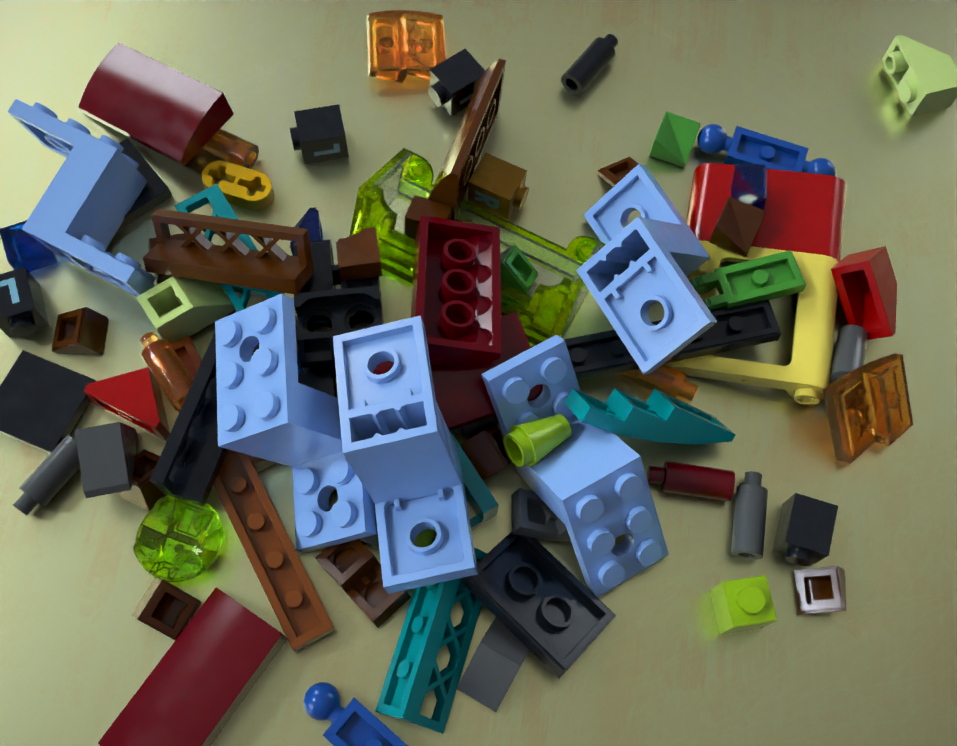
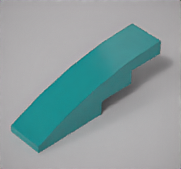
(656, 420)

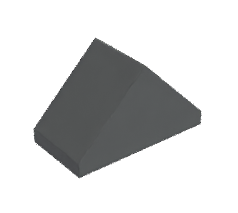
(106, 458)
(493, 666)

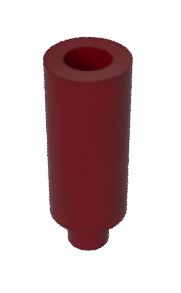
(693, 480)

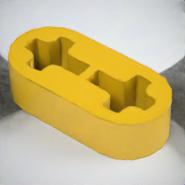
(240, 182)

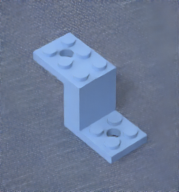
(85, 198)
(643, 266)
(286, 422)
(403, 454)
(589, 478)

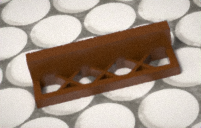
(232, 264)

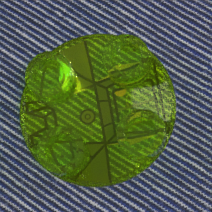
(178, 539)

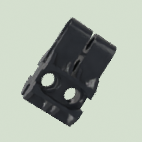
(331, 311)

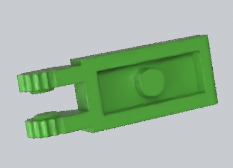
(751, 281)

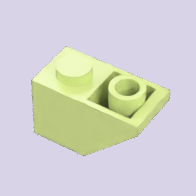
(921, 74)
(184, 306)

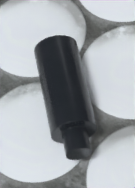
(589, 64)

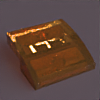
(404, 44)
(868, 407)

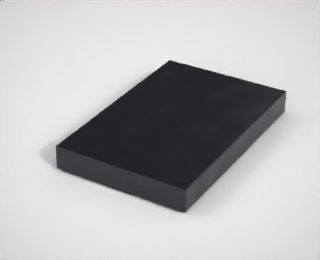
(539, 601)

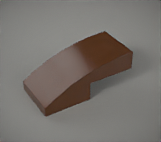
(361, 579)

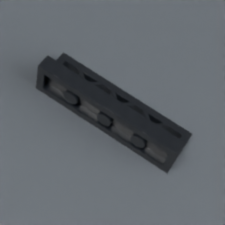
(192, 451)

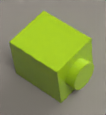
(743, 604)

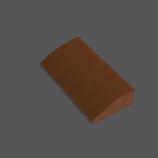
(470, 139)

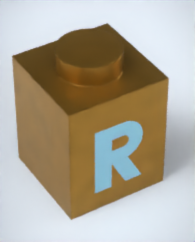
(498, 186)

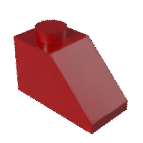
(868, 291)

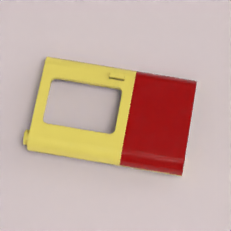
(800, 216)

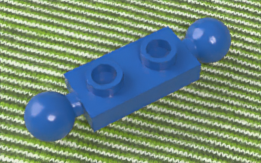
(756, 148)
(349, 725)

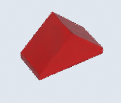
(133, 398)

